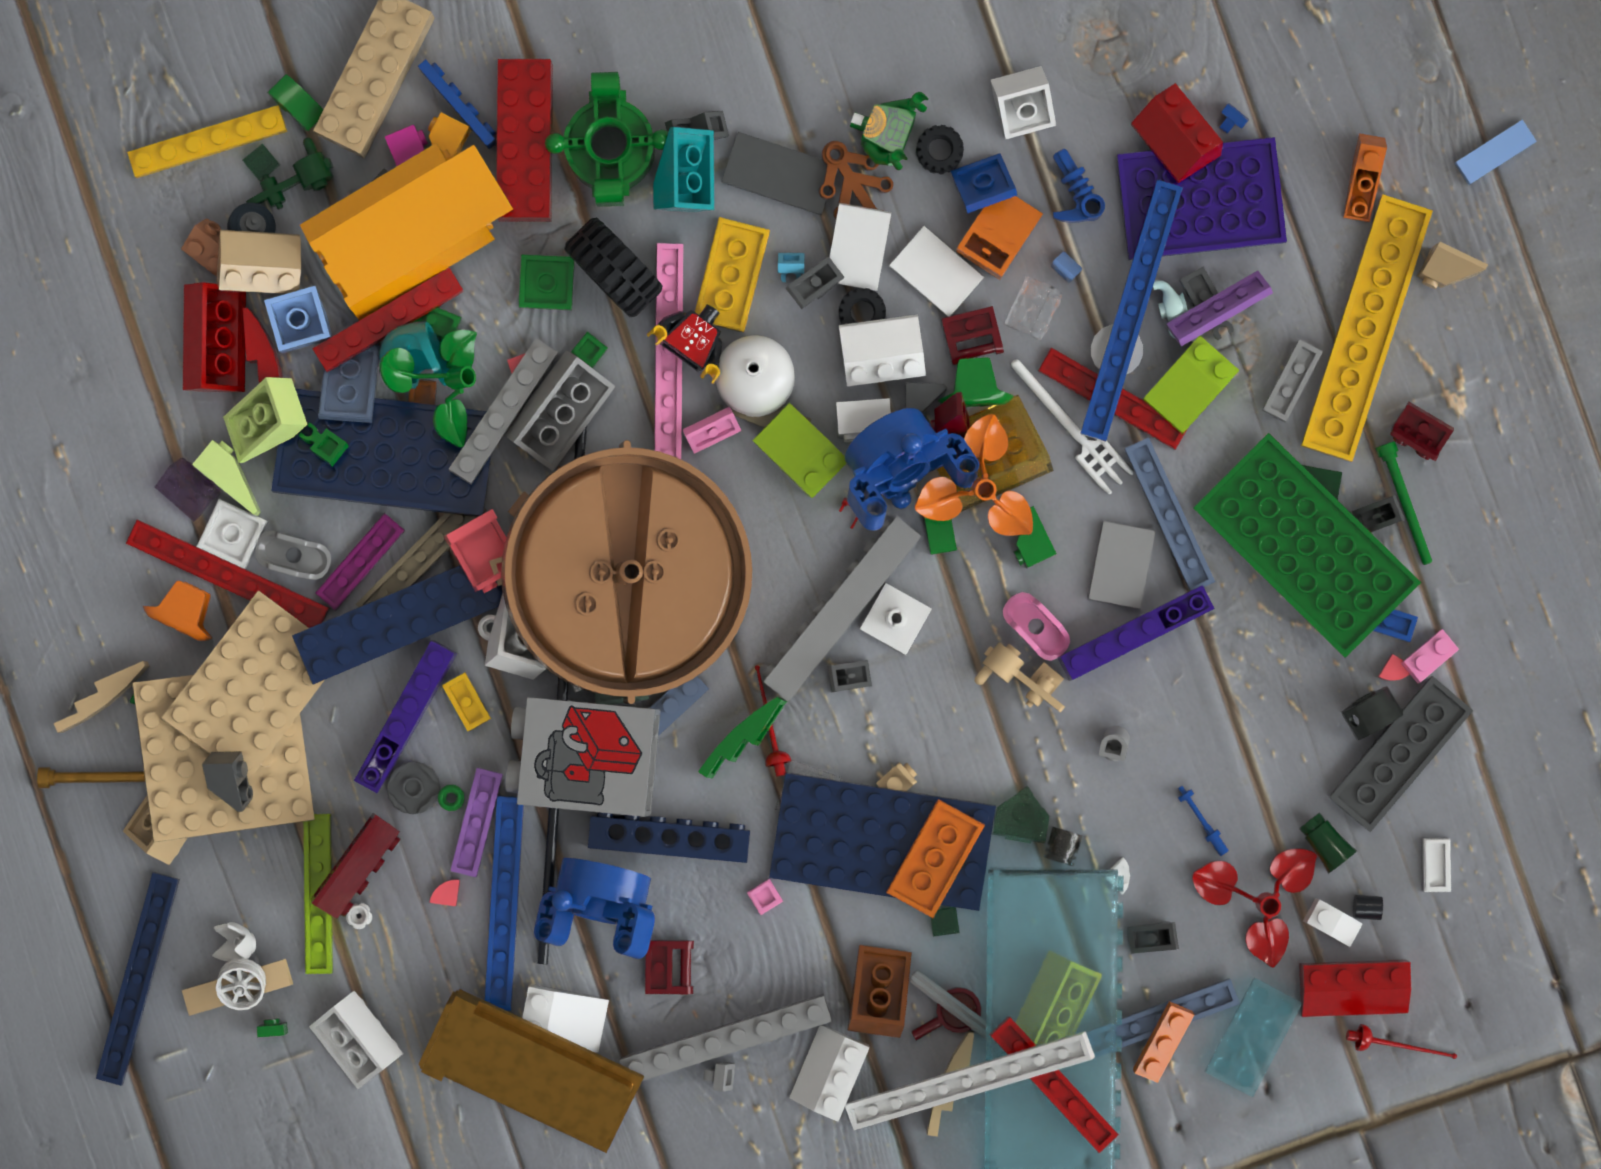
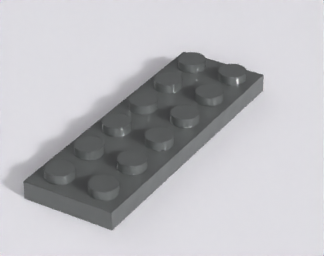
(1400, 754)

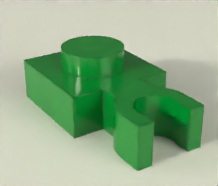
(325, 445)

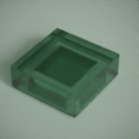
(261, 162)
(945, 922)

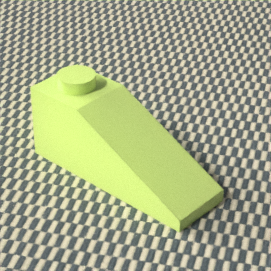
(225, 471)

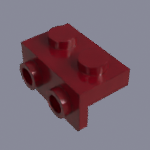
(1421, 431)

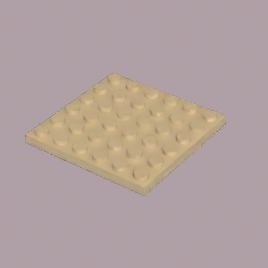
(177, 785)

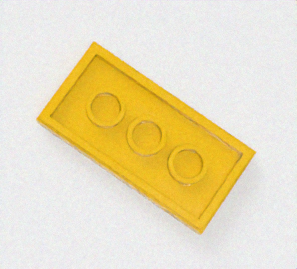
(732, 272)

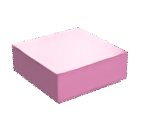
(765, 896)

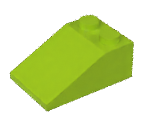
(1191, 384)
(800, 450)

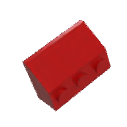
(1177, 133)

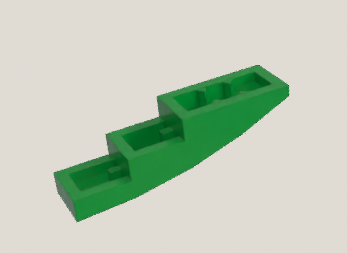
(750, 730)

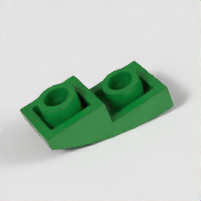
(296, 102)

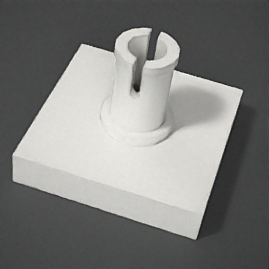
(895, 619)

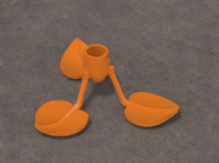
(940, 496)

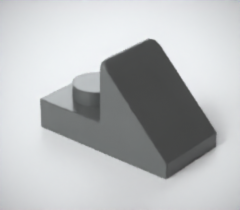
(815, 282)
(1153, 937)

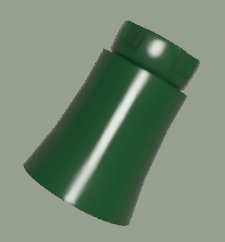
(1327, 842)

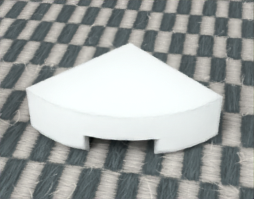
(1123, 870)

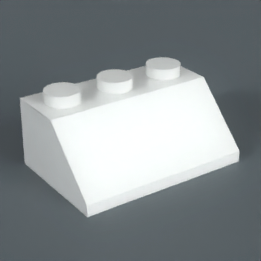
(882, 350)
(356, 1039)
(829, 1072)

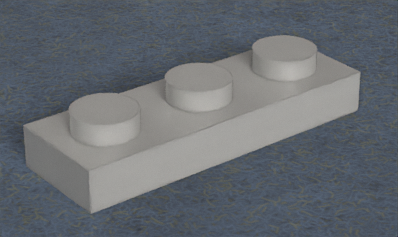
(1292, 380)

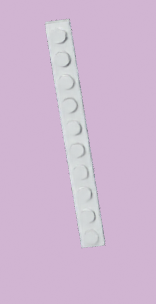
(970, 1080)

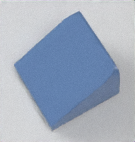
(1066, 267)

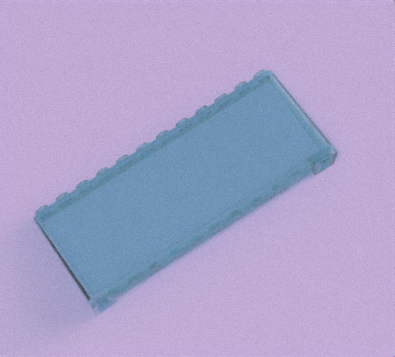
(1056, 977)

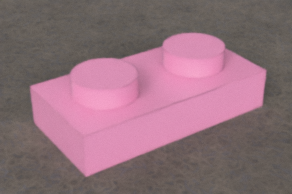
(711, 430)
(1430, 656)

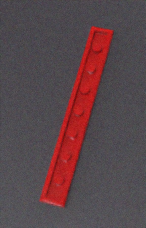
(223, 572)

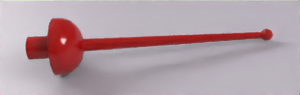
(776, 758)
(1363, 1038)

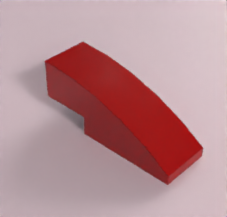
(260, 347)

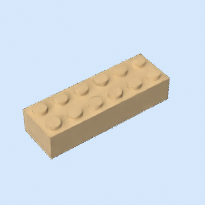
(374, 75)

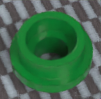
(442, 797)

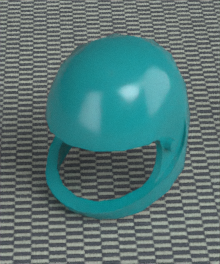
(421, 343)

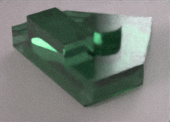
(1022, 819)

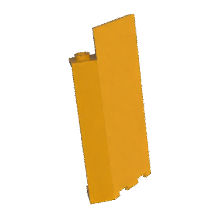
(407, 226)

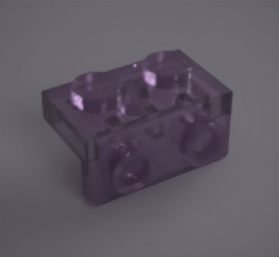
(187, 488)

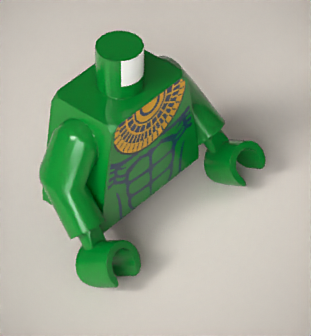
(888, 129)

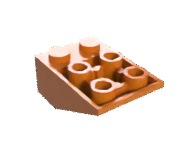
(999, 235)

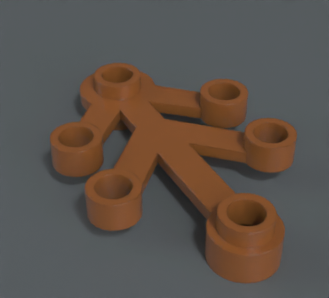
(851, 180)

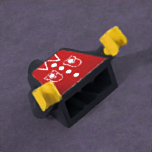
(692, 339)

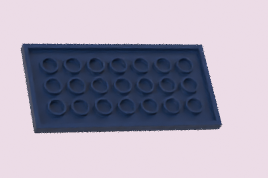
(387, 462)
(861, 834)

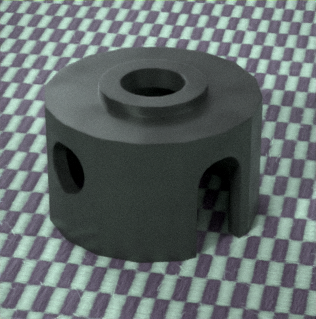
(1373, 711)

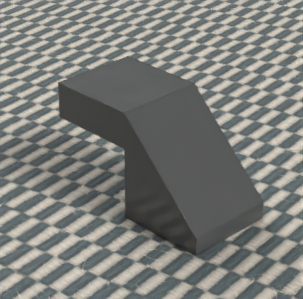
(707, 121)

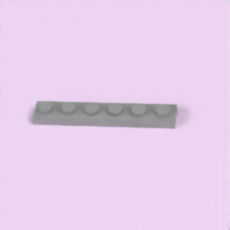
(503, 411)

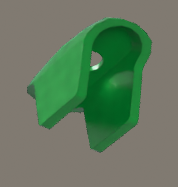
(978, 384)

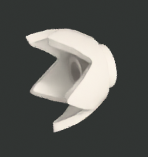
(239, 942)

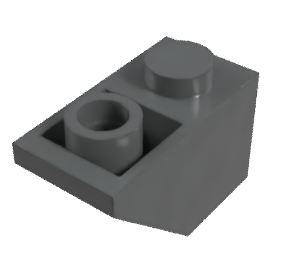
(228, 779)

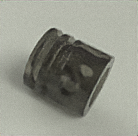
(1063, 846)

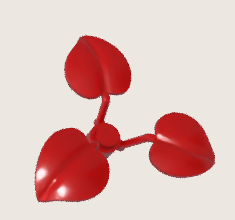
(1269, 938)

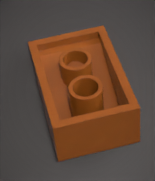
(880, 991)

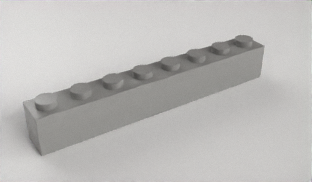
(842, 609)
(729, 1038)

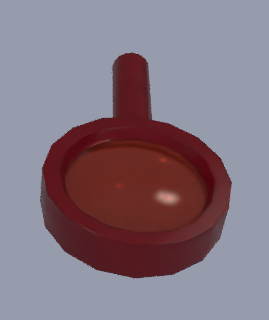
(947, 1019)

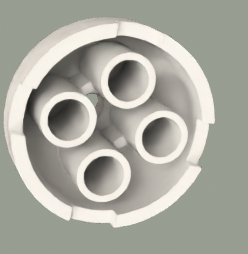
(756, 392)

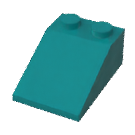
(685, 172)

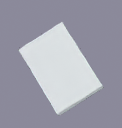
(860, 244)
(936, 271)

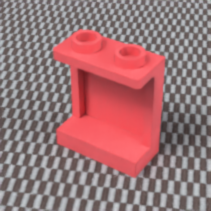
(475, 546)

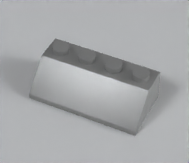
(559, 410)

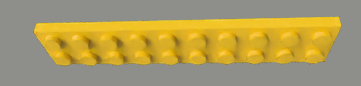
(1366, 328)

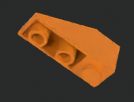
(1365, 177)

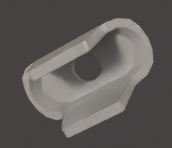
(272, 551)

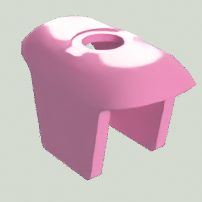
(1051, 641)

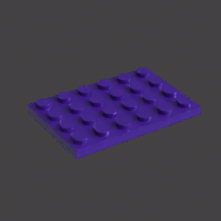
(1221, 206)

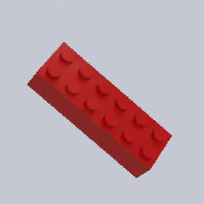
(522, 127)

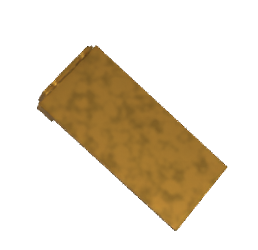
(530, 1070)

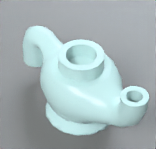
(1172, 303)

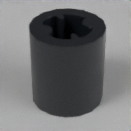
(1367, 907)

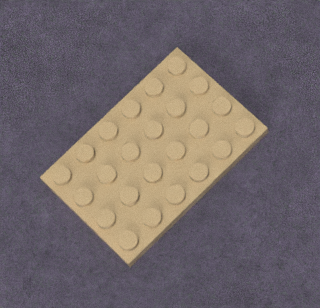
(246, 686)

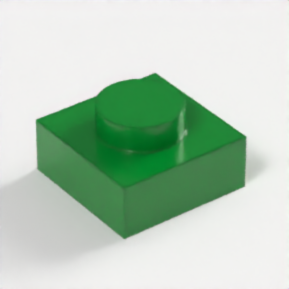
(272, 1027)

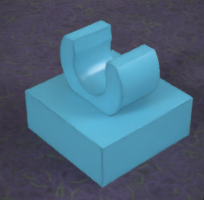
(790, 264)

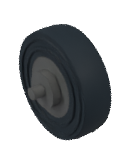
(251, 218)

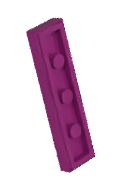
(360, 561)

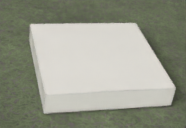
(232, 533)

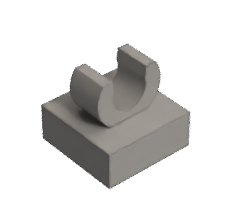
(722, 1076)

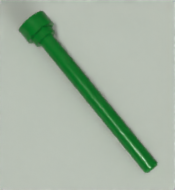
(1388, 453)

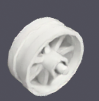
(241, 984)

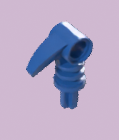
(1079, 186)

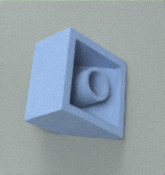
(298, 319)

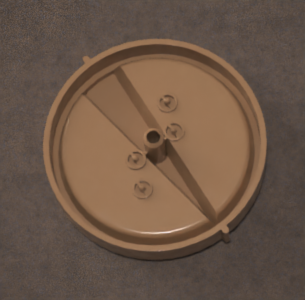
(626, 572)

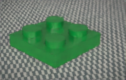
(546, 282)

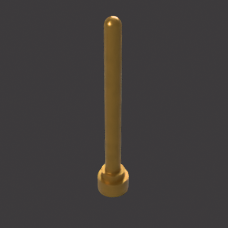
(48, 777)

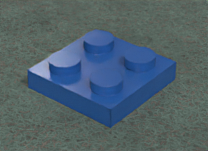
(984, 183)

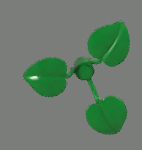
(458, 352)

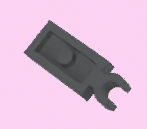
(1199, 289)

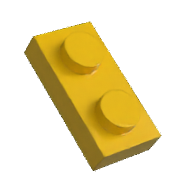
(466, 702)

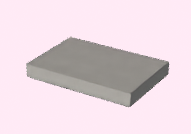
(1121, 565)

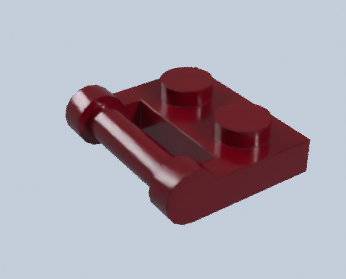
(972, 326)
(660, 967)

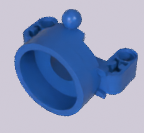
(895, 456)
(601, 895)

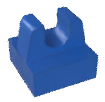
(1233, 117)

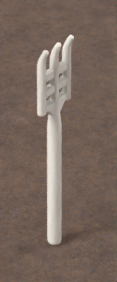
(1088, 446)

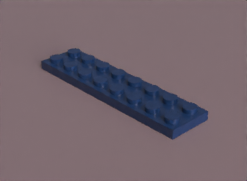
(391, 623)

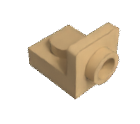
(898, 778)

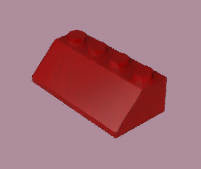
(213, 339)
(1355, 988)

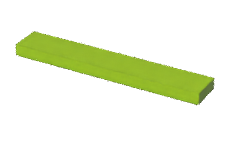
(316, 868)

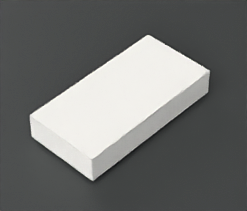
(1436, 864)

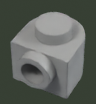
(1114, 743)

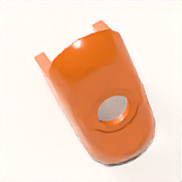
(183, 610)

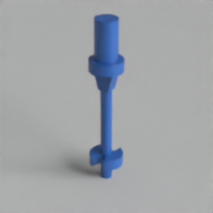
(1212, 836)

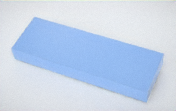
(1495, 152)

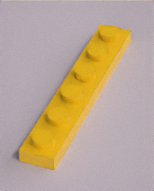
(207, 141)

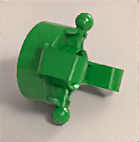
(608, 107)

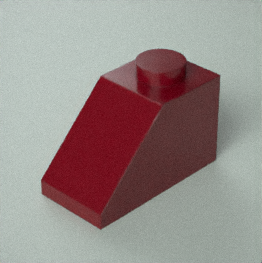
(952, 416)

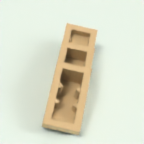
(108, 690)
(204, 996)
(958, 1060)

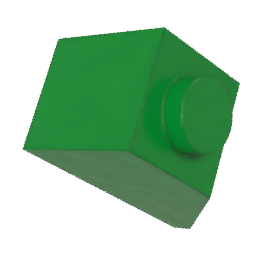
(1034, 547)

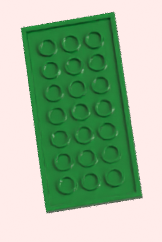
(1307, 545)

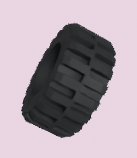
(613, 267)

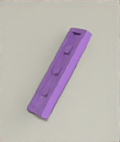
(1219, 308)
(476, 822)

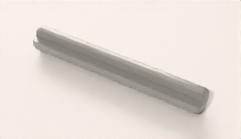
(949, 1002)

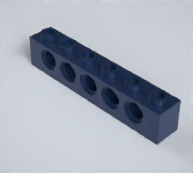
(736, 852)

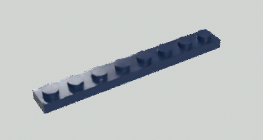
(137, 978)

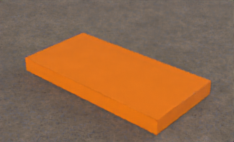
(935, 858)

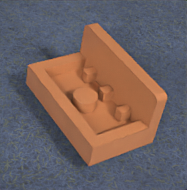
(204, 244)

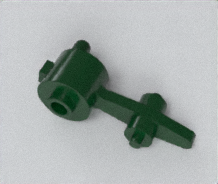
(310, 171)

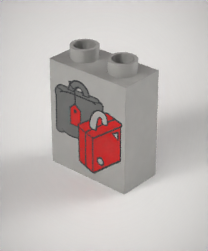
(585, 756)

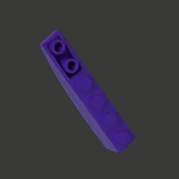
(1135, 633)
(405, 715)

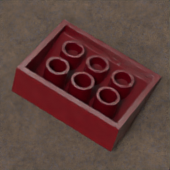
(355, 865)

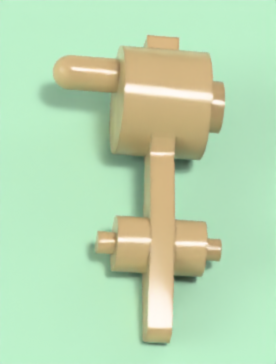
(1006, 664)

